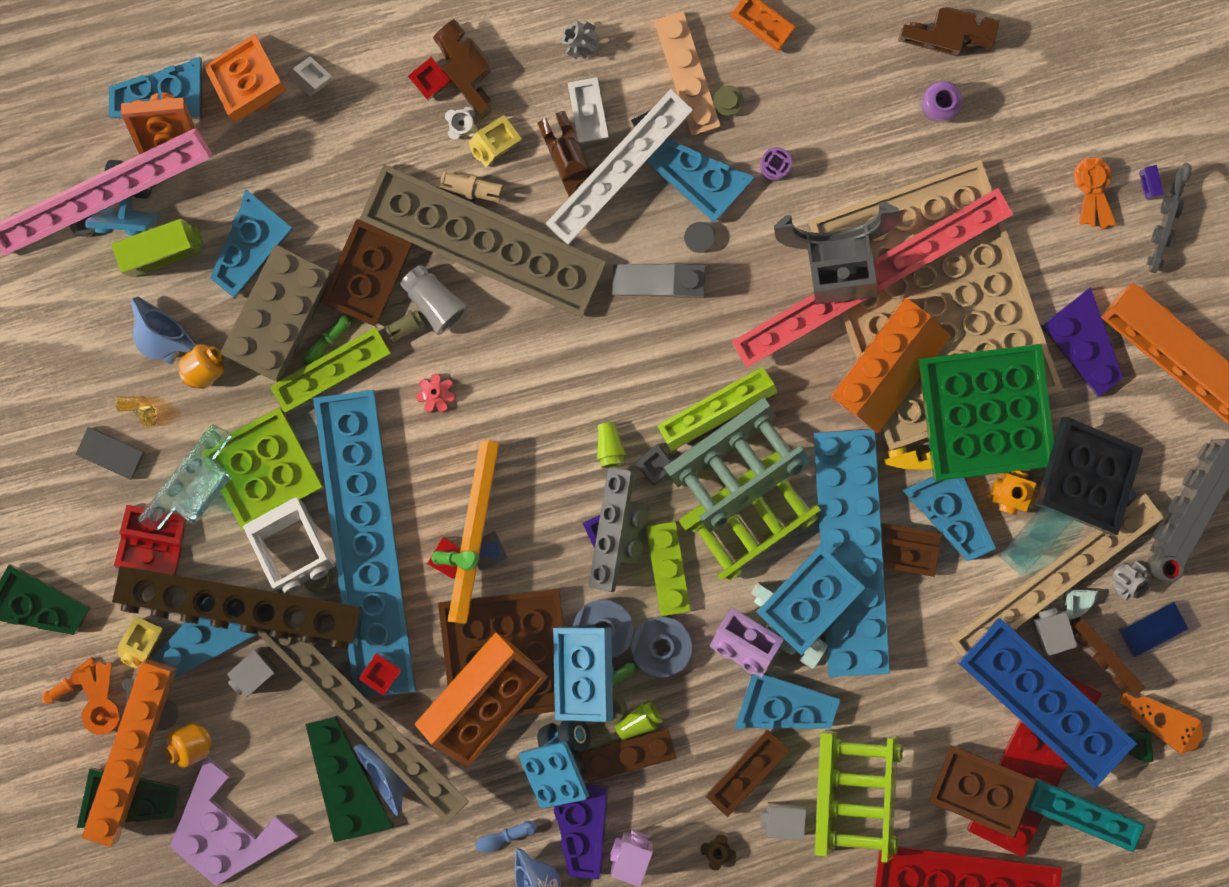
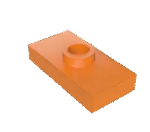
(763, 23)

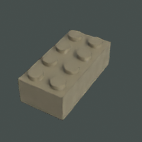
(276, 313)

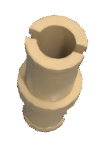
(471, 187)

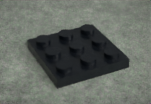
(1089, 476)

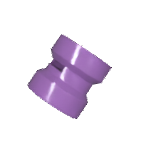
(775, 164)

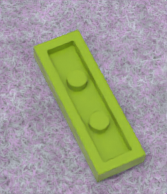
(668, 568)

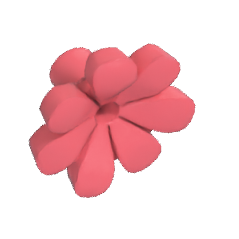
(440, 398)

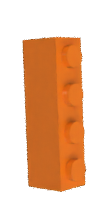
(890, 365)
(480, 700)

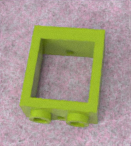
(157, 247)

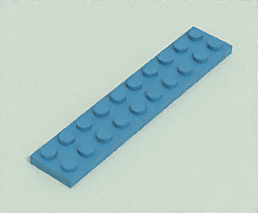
(364, 533)

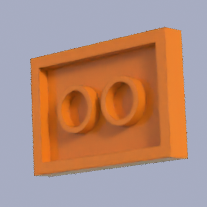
(245, 79)
(156, 120)

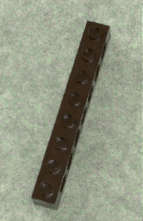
(133, 582)

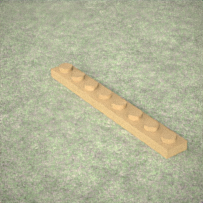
(1061, 574)

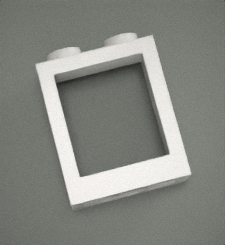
(276, 521)

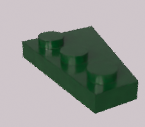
(37, 604)
(150, 802)

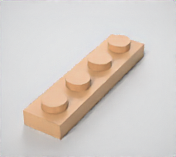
(687, 72)

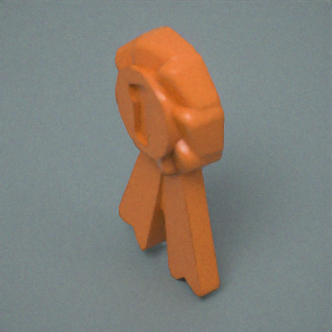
(1092, 178)
(100, 713)

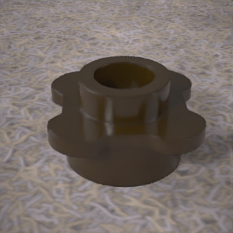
(718, 843)

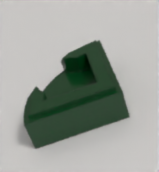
(1143, 748)

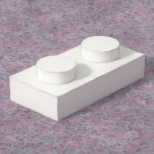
(588, 110)

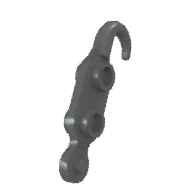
(1171, 208)

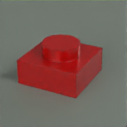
(429, 78)
(446, 546)
(380, 674)

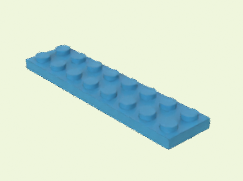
(853, 536)

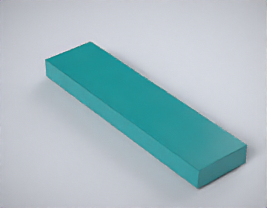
(1086, 816)

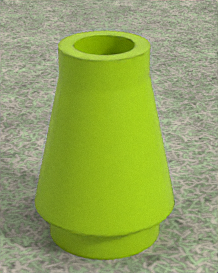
(610, 448)
(639, 721)

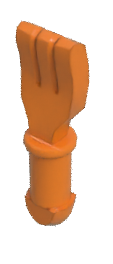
(66, 685)

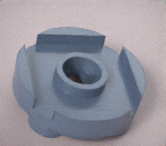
(617, 618)
(669, 662)

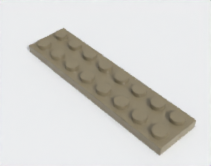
(483, 241)

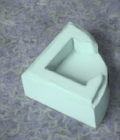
(1079, 602)

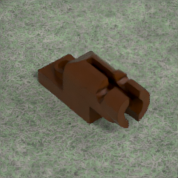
(950, 31)
(466, 65)
(566, 153)

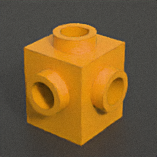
(1003, 488)

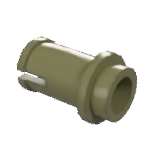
(410, 323)

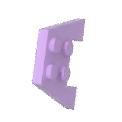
(216, 840)

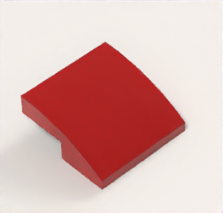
(150, 548)

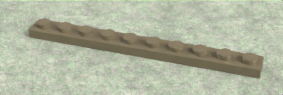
(365, 720)

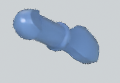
(492, 842)

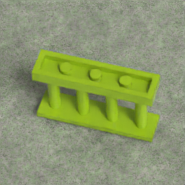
(733, 569)
(831, 778)

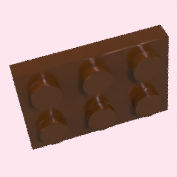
(366, 272)
(983, 791)

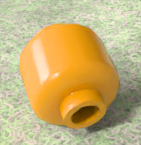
(201, 366)
(187, 745)

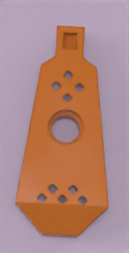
(1174, 726)

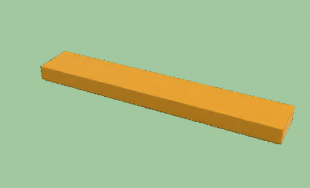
(473, 529)

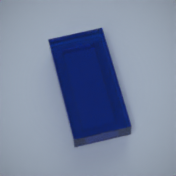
(1153, 629)

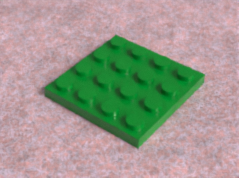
(987, 412)

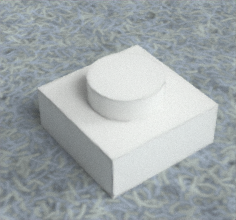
(310, 76)

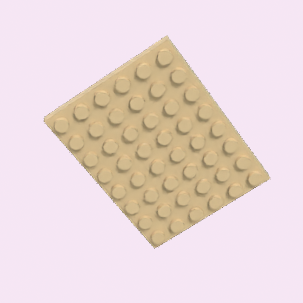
(969, 290)

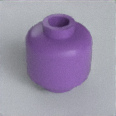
(949, 94)

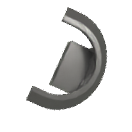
(842, 259)

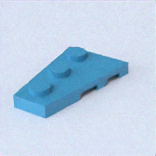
(179, 80)
(701, 180)
(248, 244)
(954, 513)
(199, 642)
(783, 704)

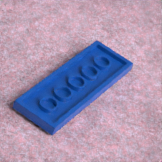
(1047, 702)

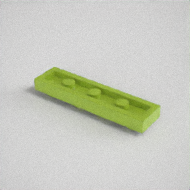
(330, 370)
(716, 408)

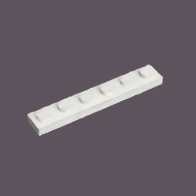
(619, 167)

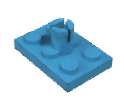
(810, 599)
(583, 674)

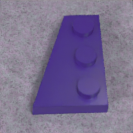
(1085, 342)
(583, 832)

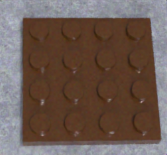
(521, 619)

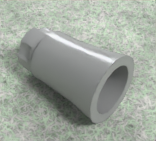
(433, 299)

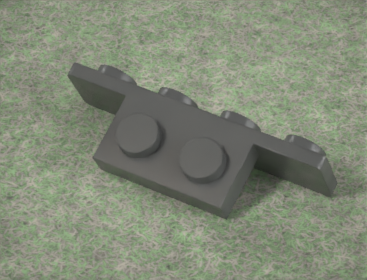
(619, 530)

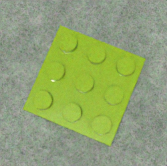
(265, 467)

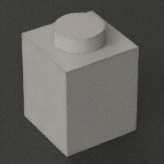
(1054, 631)
(251, 673)
(784, 821)

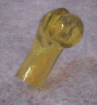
(141, 406)

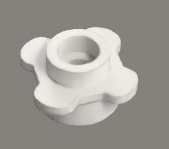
(453, 118)

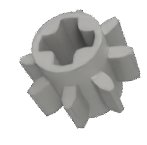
(580, 39)
(1131, 580)

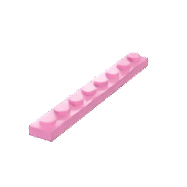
(103, 191)

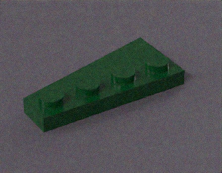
(346, 790)

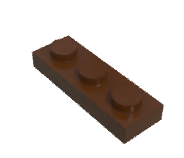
(1105, 657)
(628, 754)
(747, 772)

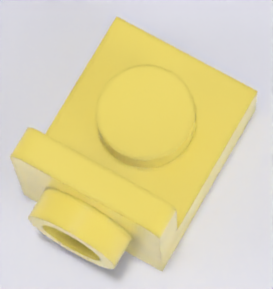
(494, 140)
(138, 642)

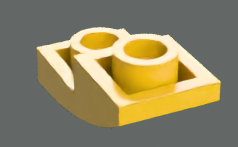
(902, 459)

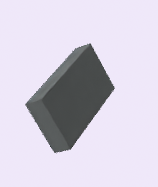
(110, 453)

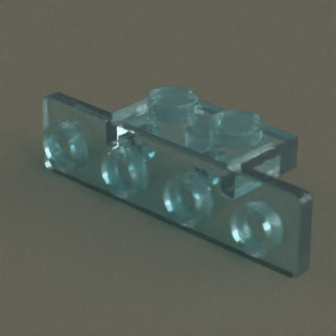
(192, 484)

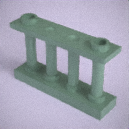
(729, 437)

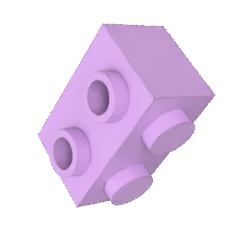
(746, 643)
(631, 857)

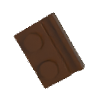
(910, 549)

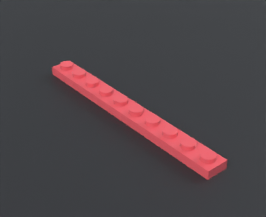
(888, 269)

